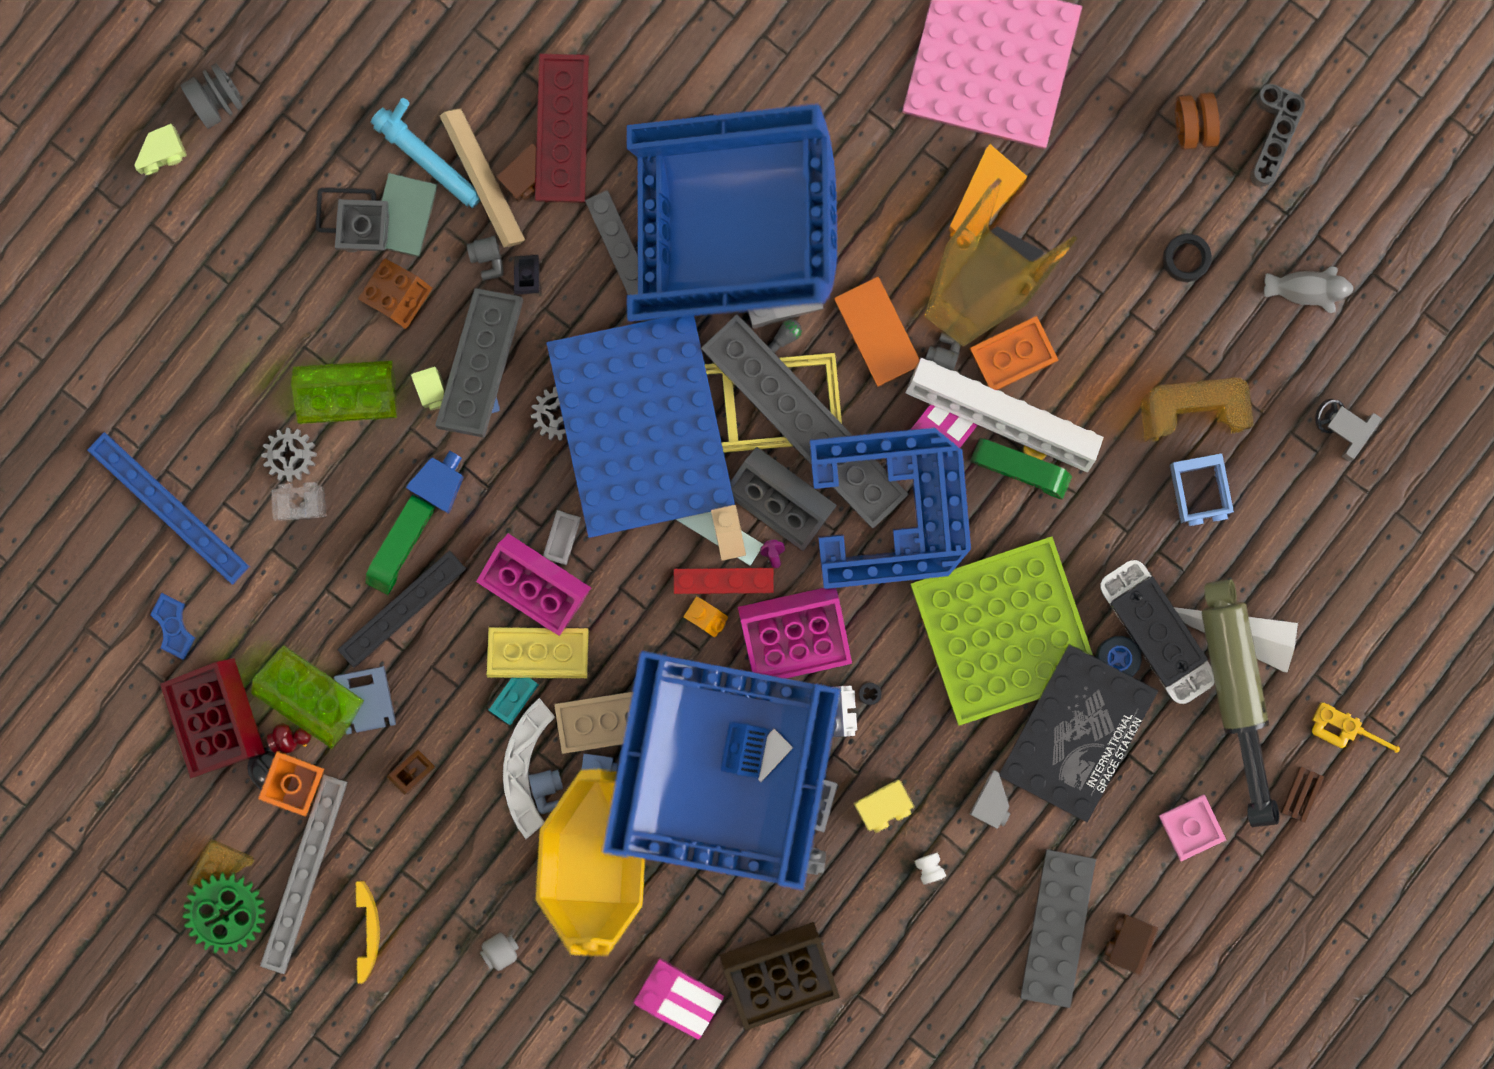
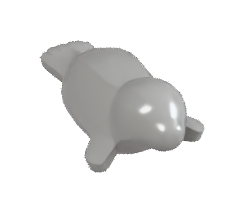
(1310, 288)

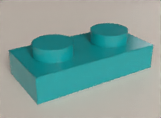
(513, 698)

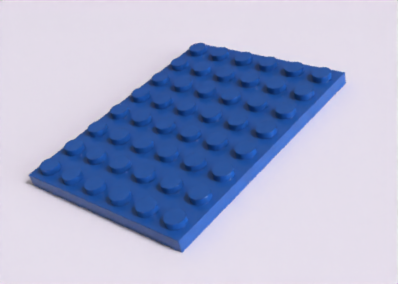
(640, 424)

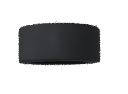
(1192, 239)

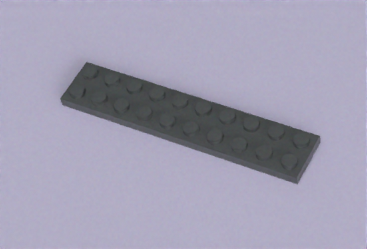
(799, 415)

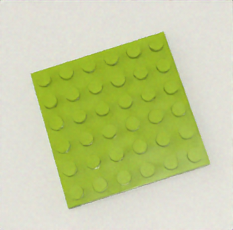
(1000, 628)

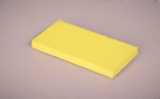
(537, 653)

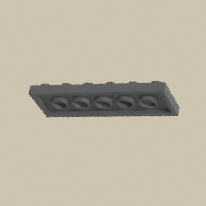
(479, 363)
(1057, 928)

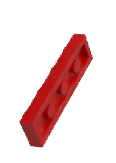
(724, 581)

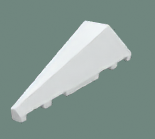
(1271, 638)

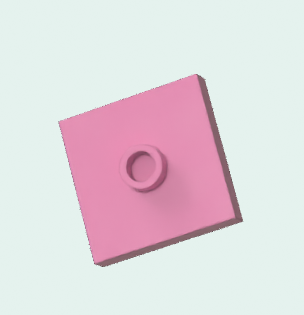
(1192, 827)

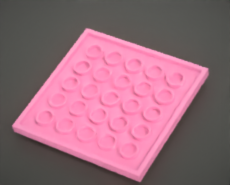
(993, 66)

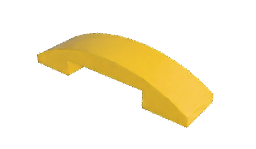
(365, 899)

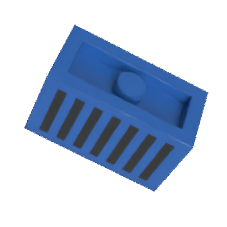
(744, 750)

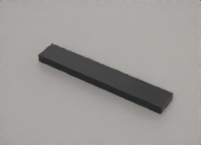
(402, 609)

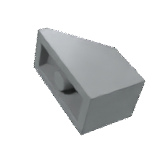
(992, 802)

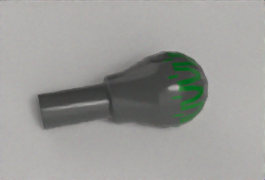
(787, 333)

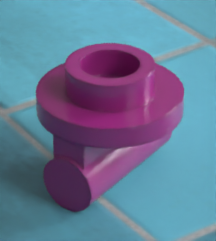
(772, 550)

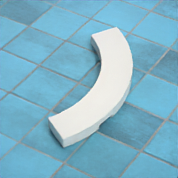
(517, 767)

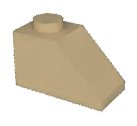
(728, 532)

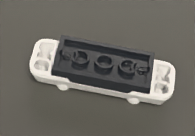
(1158, 631)

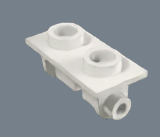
(845, 722)

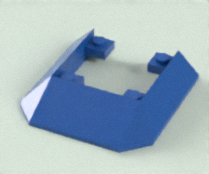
(939, 499)

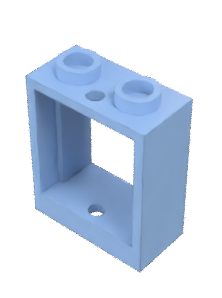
(1200, 463)

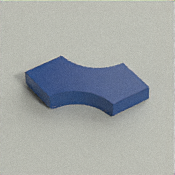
(175, 635)

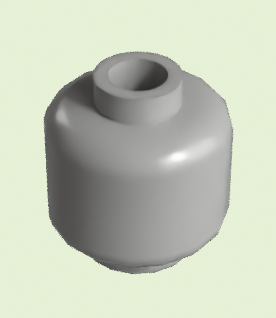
(499, 951)

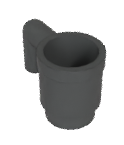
(484, 251)
(944, 357)

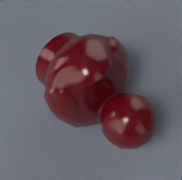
(285, 740)

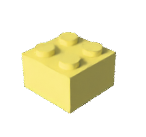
(883, 806)

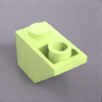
(160, 148)

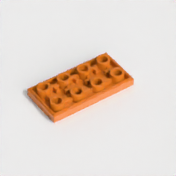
(877, 331)

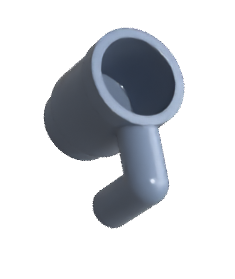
(543, 785)

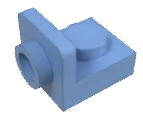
(598, 762)

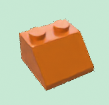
(291, 783)

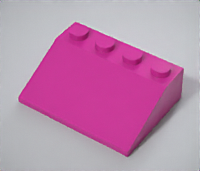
(795, 634)

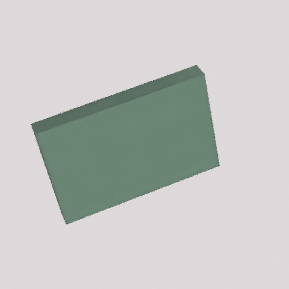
(409, 213)

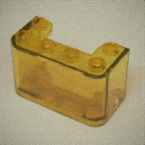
(1225, 396)

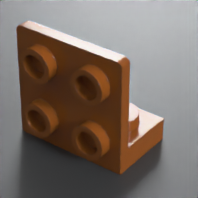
(395, 293)

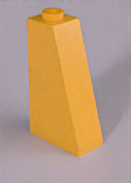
(992, 166)

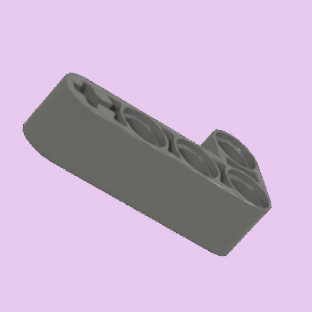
(1274, 138)

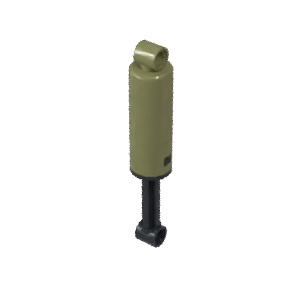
(1239, 690)

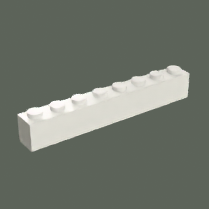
(1004, 415)

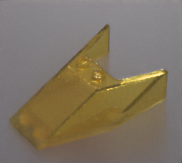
(984, 277)

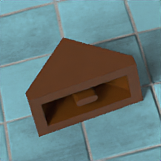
(411, 772)

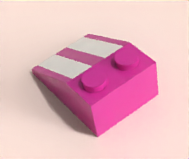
(948, 424)
(678, 999)

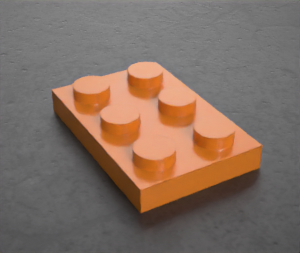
(1014, 354)

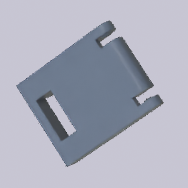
(376, 699)

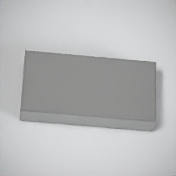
(561, 537)

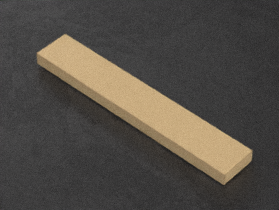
(482, 178)

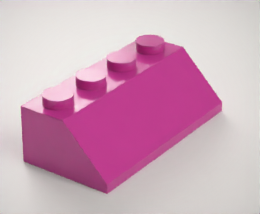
(533, 584)

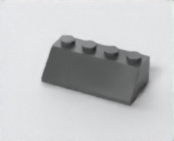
(780, 499)

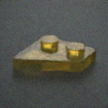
(216, 859)

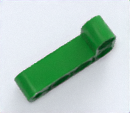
(1022, 467)
(398, 544)

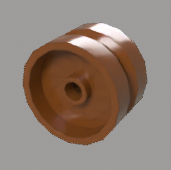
(1197, 121)

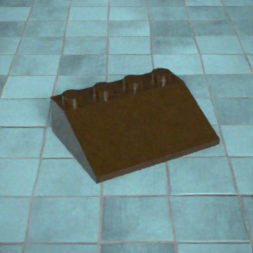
(779, 976)

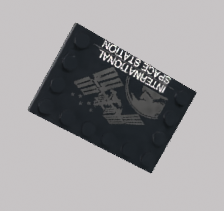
(1078, 732)

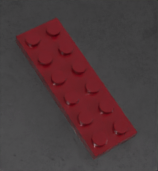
(562, 128)

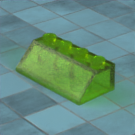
(344, 392)
(306, 696)

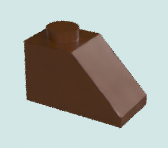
(520, 175)

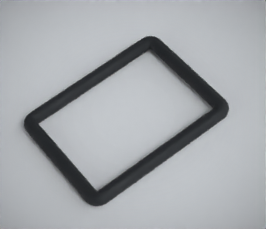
(336, 190)

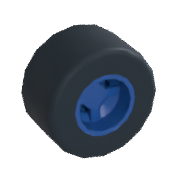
(1123, 651)

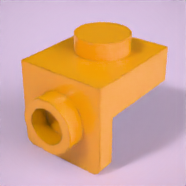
(706, 617)

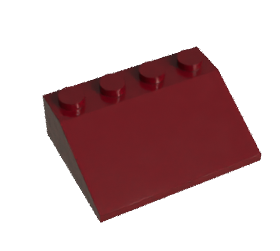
(212, 717)

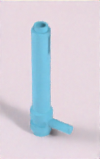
(396, 132)

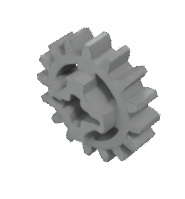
(543, 409)
(278, 455)

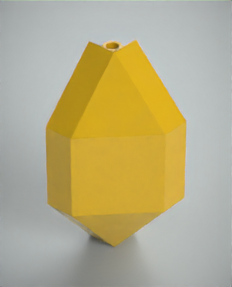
(580, 888)

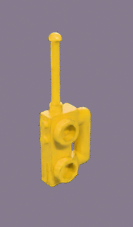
(1347, 724)

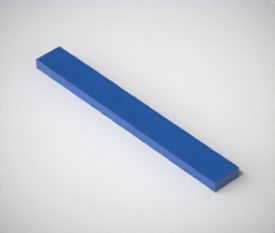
(168, 508)

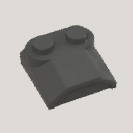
(362, 225)

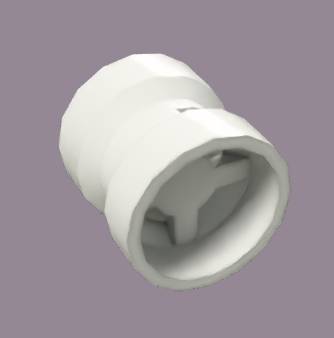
(930, 869)

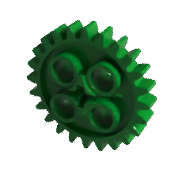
(237, 930)

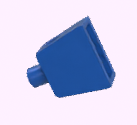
(438, 482)

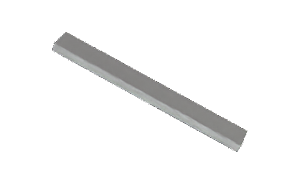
(304, 874)

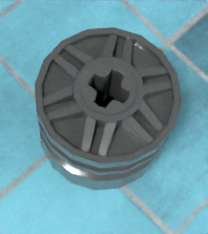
(212, 95)

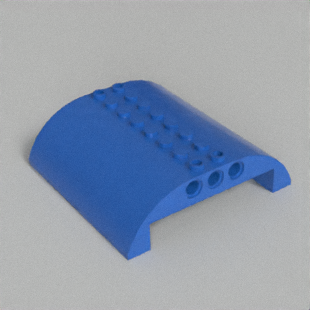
(734, 213)
(670, 785)

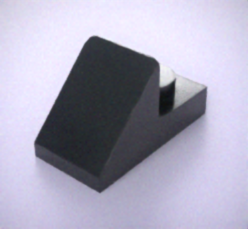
(527, 275)

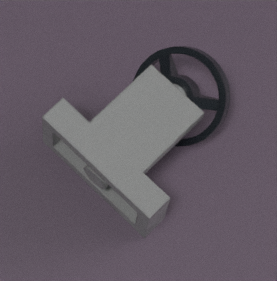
(1347, 426)

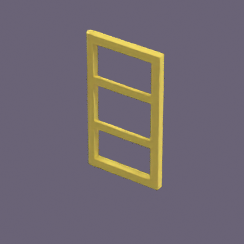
(734, 445)

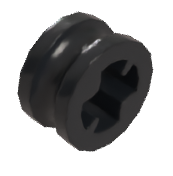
(870, 686)

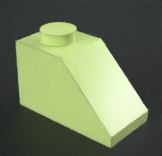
(429, 387)

